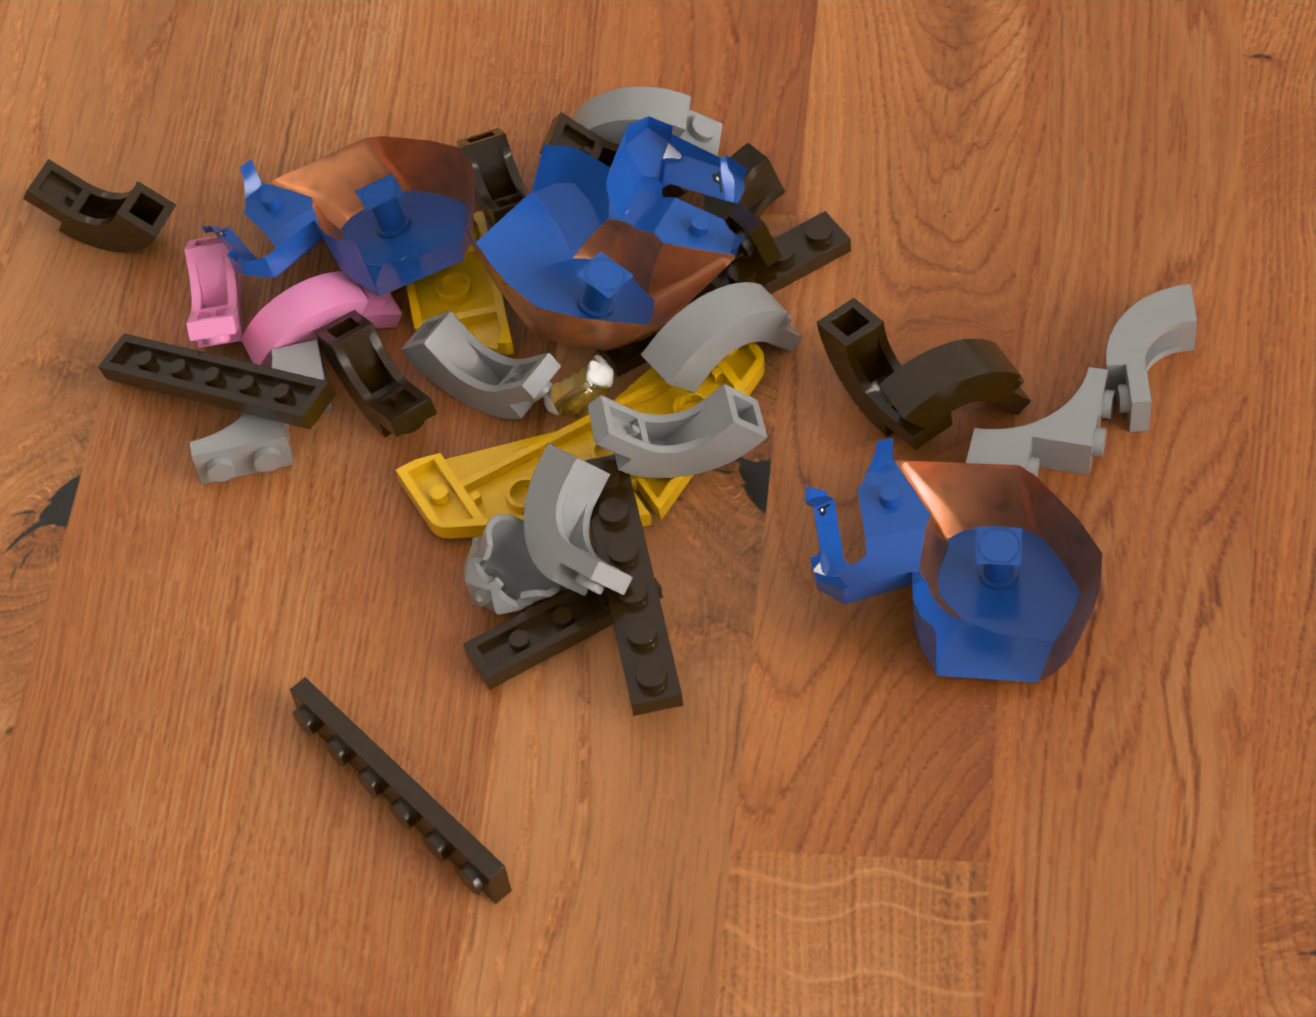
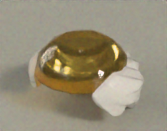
(577, 392)

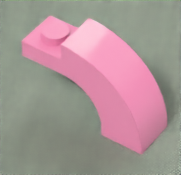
(215, 294)
(311, 306)

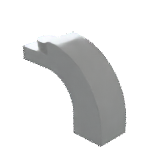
(713, 328)
(475, 373)
(681, 442)
(559, 520)

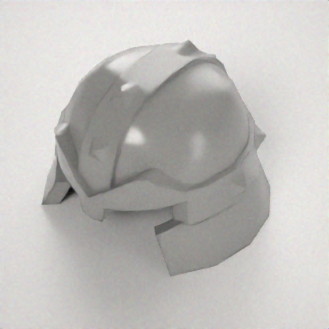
(501, 569)

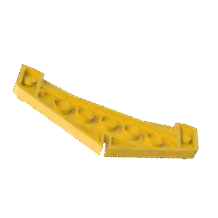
(467, 490)

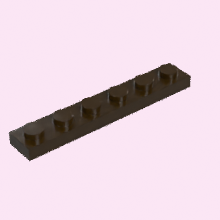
(802, 252)
(218, 381)
(638, 613)
(408, 800)

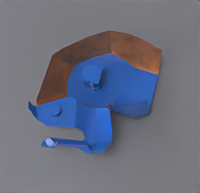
(368, 207)
(603, 275)
(990, 558)

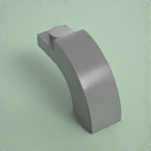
(615, 109)
(1141, 337)

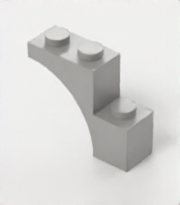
(252, 441)
(1057, 442)

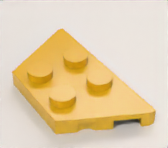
(468, 294)

